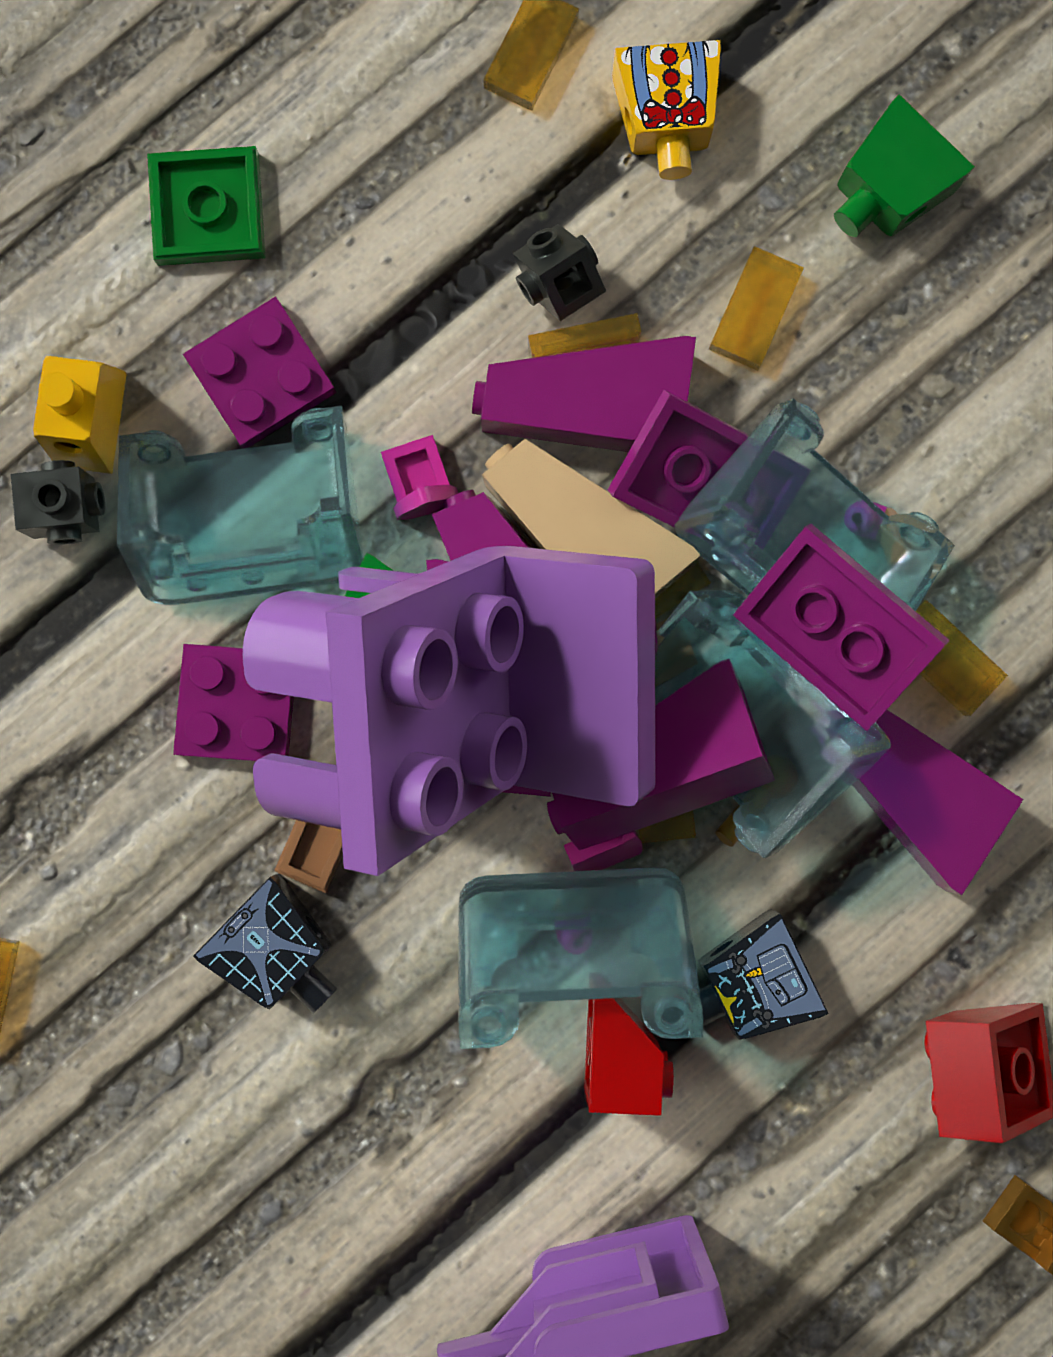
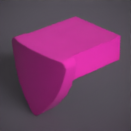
(417, 478)
(605, 853)

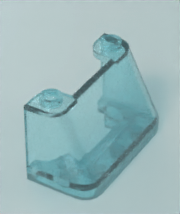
(782, 485)
(240, 515)
(806, 736)
(575, 941)

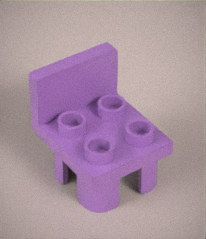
(459, 689)
(610, 1298)

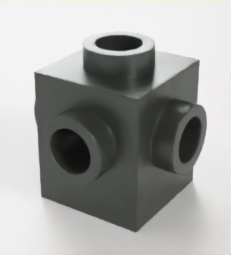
(558, 271)
(57, 502)

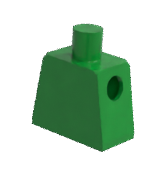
(898, 173)

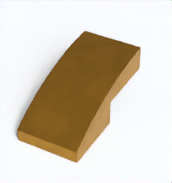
(1025, 1221)

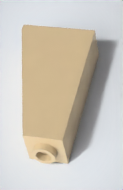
(576, 515)

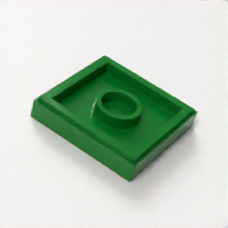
(206, 206)

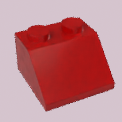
(623, 1062)
(990, 1072)

